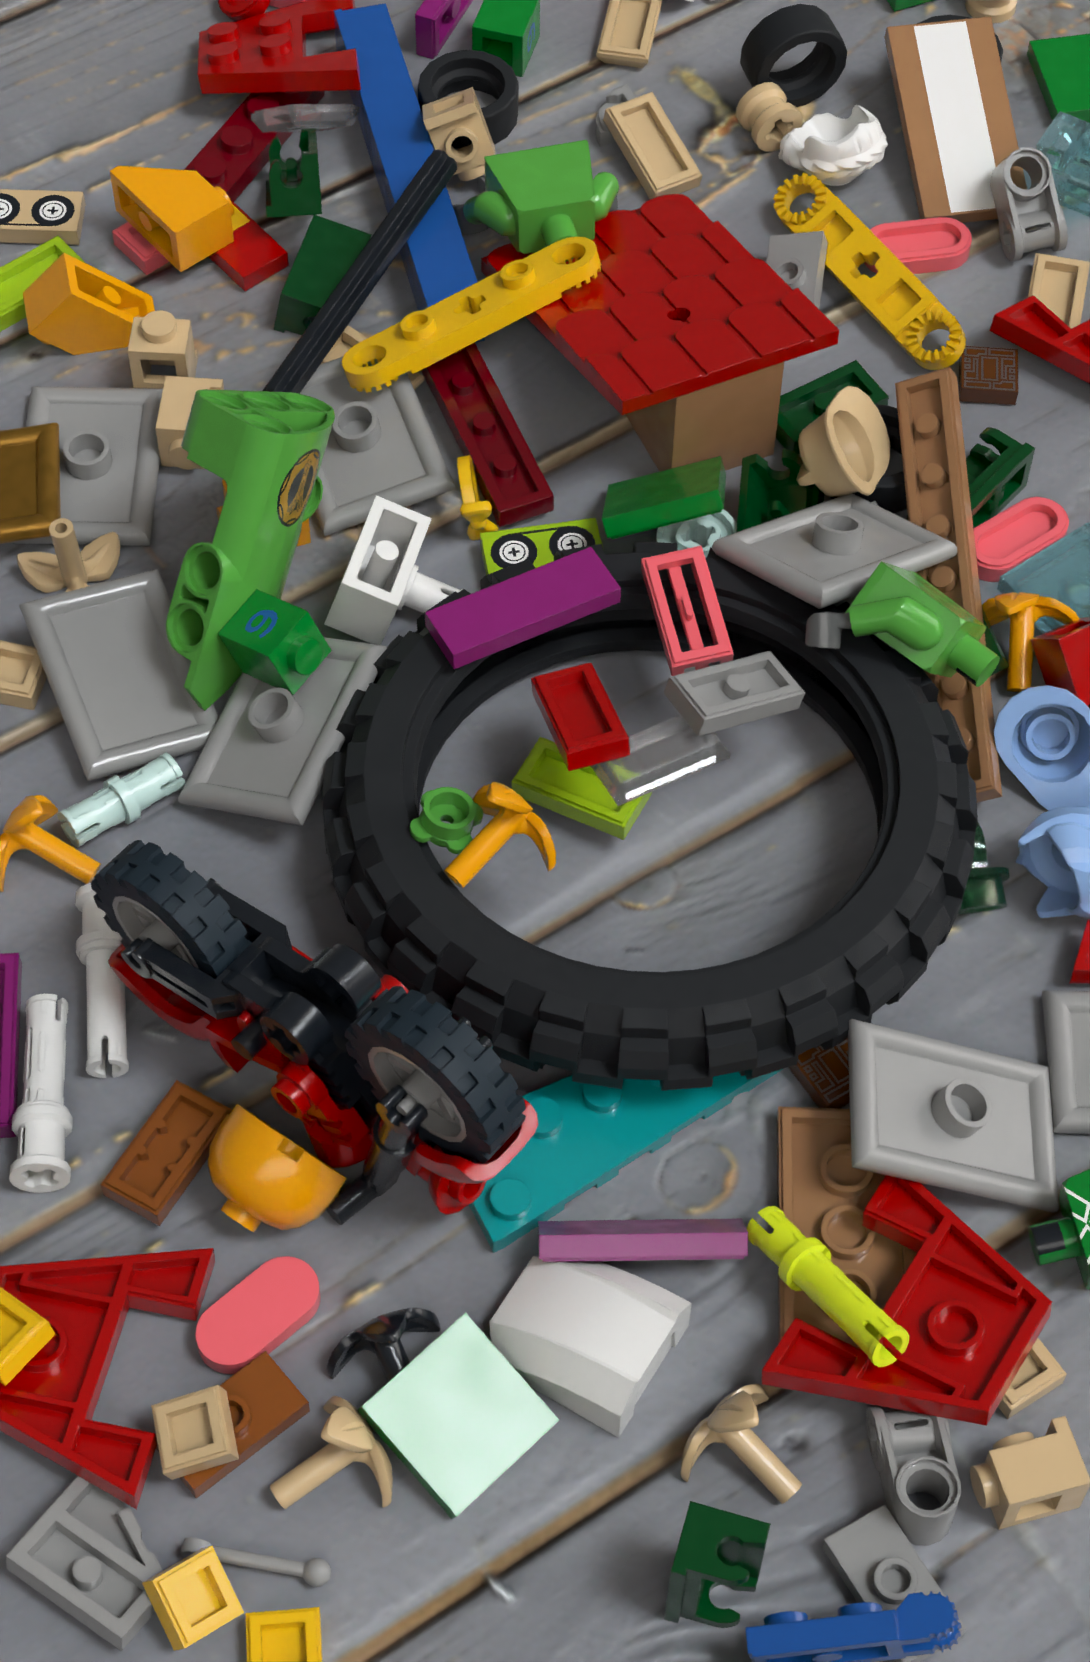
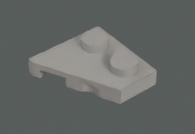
(89, 1562)

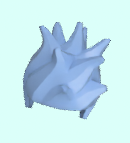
(1058, 855)

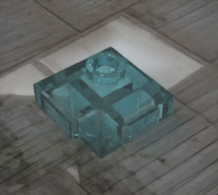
(1068, 151)

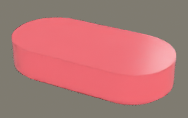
(926, 243)
(1017, 535)
(258, 1314)

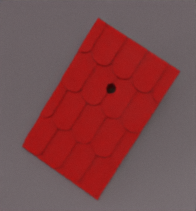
(682, 332)

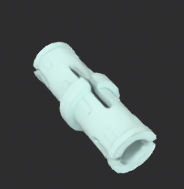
(121, 800)

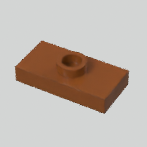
(165, 1153)
(261, 1408)

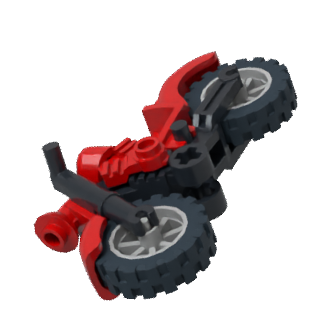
(353, 1052)

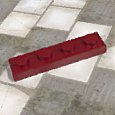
(240, 147)
(489, 435)

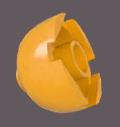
(268, 1175)

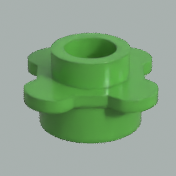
(450, 806)

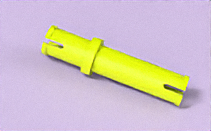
(808, 1268)

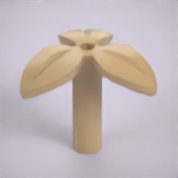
(69, 565)
(732, 1425)
(349, 1441)

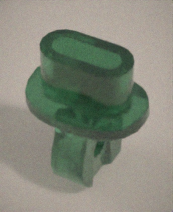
(985, 884)

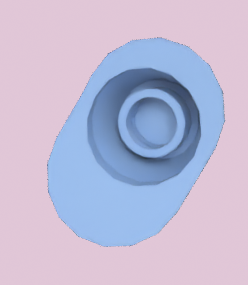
(1047, 745)

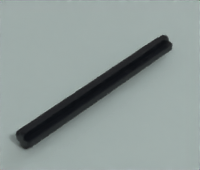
(363, 274)

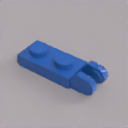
(858, 1632)

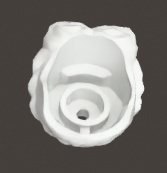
(835, 147)

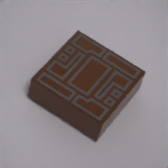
(988, 375)
(825, 1075)

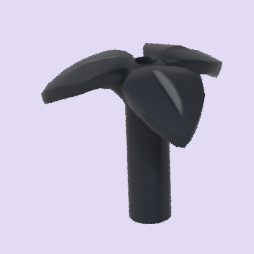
(383, 1338)

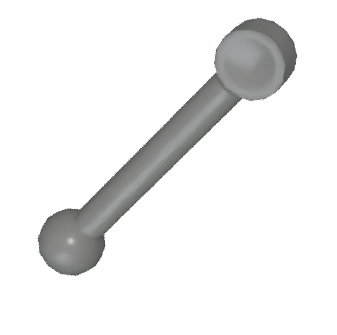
(315, 1571)

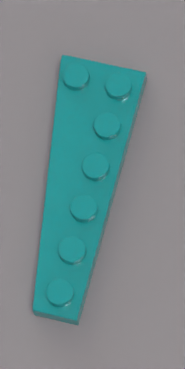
(585, 1141)

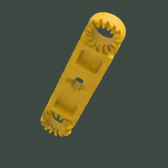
(894, 294)
(471, 313)

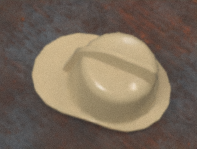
(845, 446)

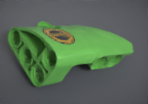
(271, 459)

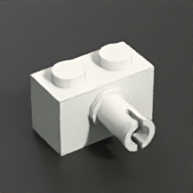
(384, 574)

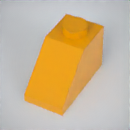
(174, 211)
(82, 307)

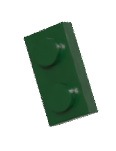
(810, 400)

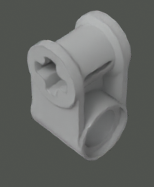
(1028, 209)
(913, 1457)

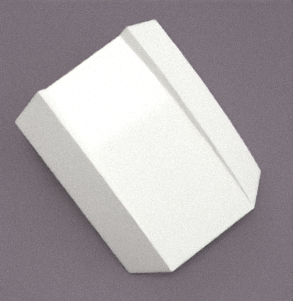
(588, 1335)

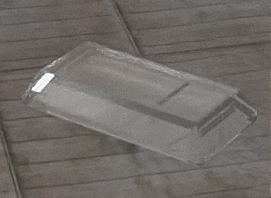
(306, 116)
(659, 758)

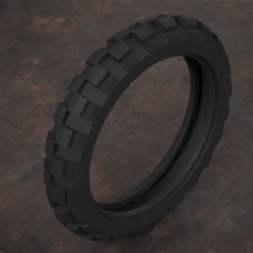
(644, 1023)

